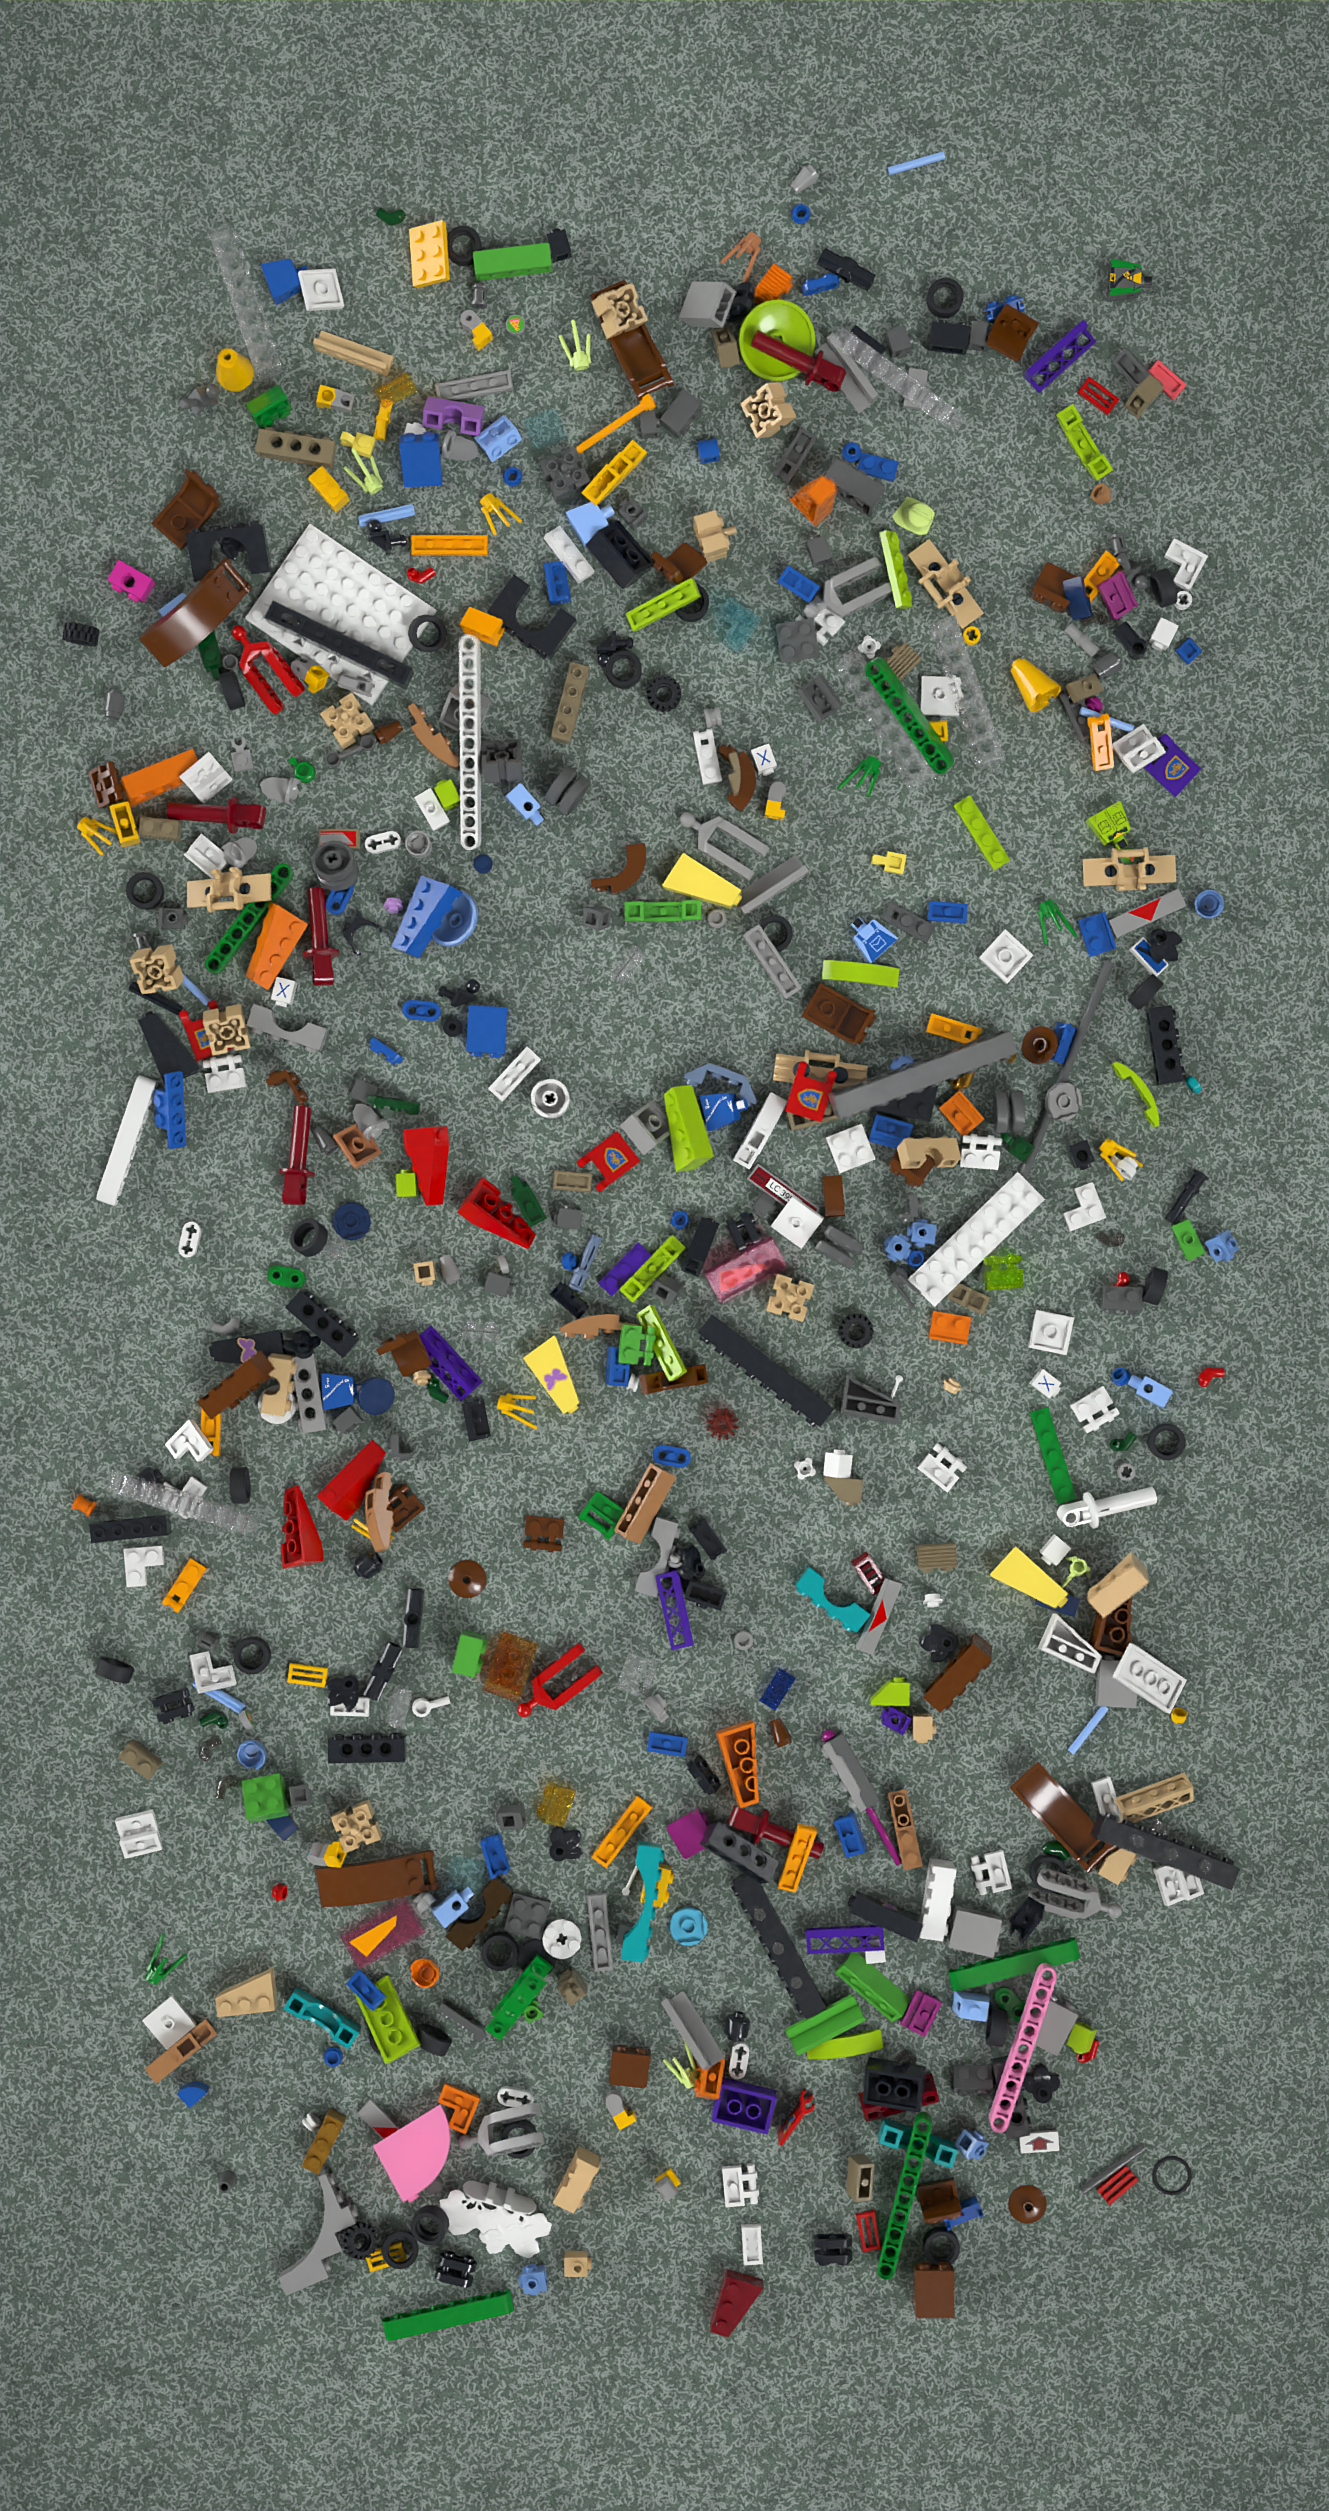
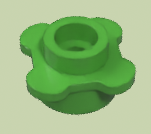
(529, 2017)

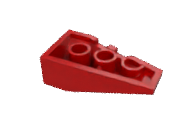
(429, 1156)
(489, 1212)
(350, 1486)
(303, 1542)

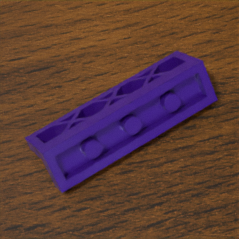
(1055, 351)
(451, 1362)
(681, 1608)
(844, 1931)

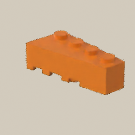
(815, 499)
(157, 778)
(277, 940)
(739, 1755)

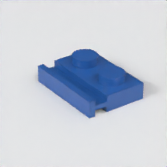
(1097, 934)
(889, 1131)

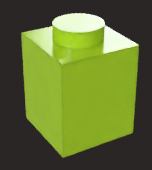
(447, 794)
(406, 1184)
(1081, 2037)

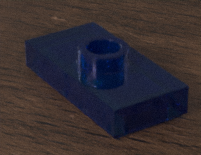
(777, 1689)

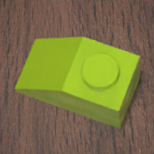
(893, 1693)

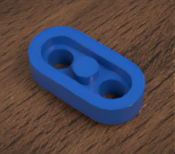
(819, 285)
(340, 897)
(422, 1009)
(378, 1047)
(671, 1456)

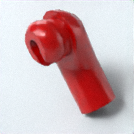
(418, 576)
(1123, 1280)
(1207, 1375)
(1085, 2057)

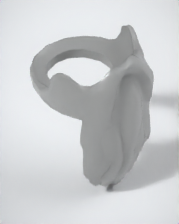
(458, 447)
(280, 789)
(239, 852)
(369, 1121)

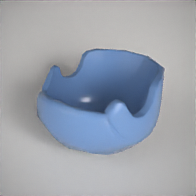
(1213, 901)
(248, 1748)

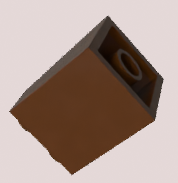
(933, 2290)

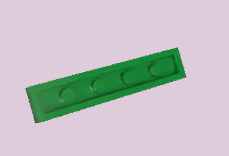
(1052, 1455)

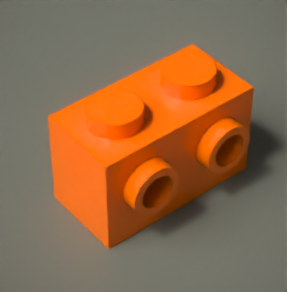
(709, 2081)

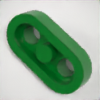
(286, 1276)
(1011, 2004)

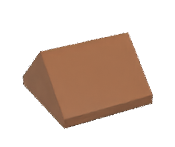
(356, 1146)

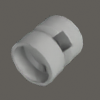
(418, 845)

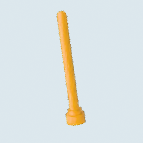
(646, 403)

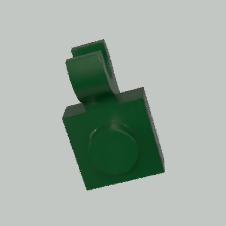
(1018, 1148)

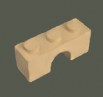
(942, 1150)
(278, 1401)

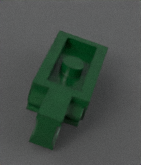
(211, 655)
(395, 1104)
(527, 1202)

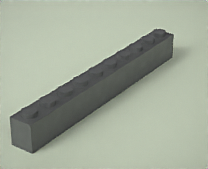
(922, 1073)

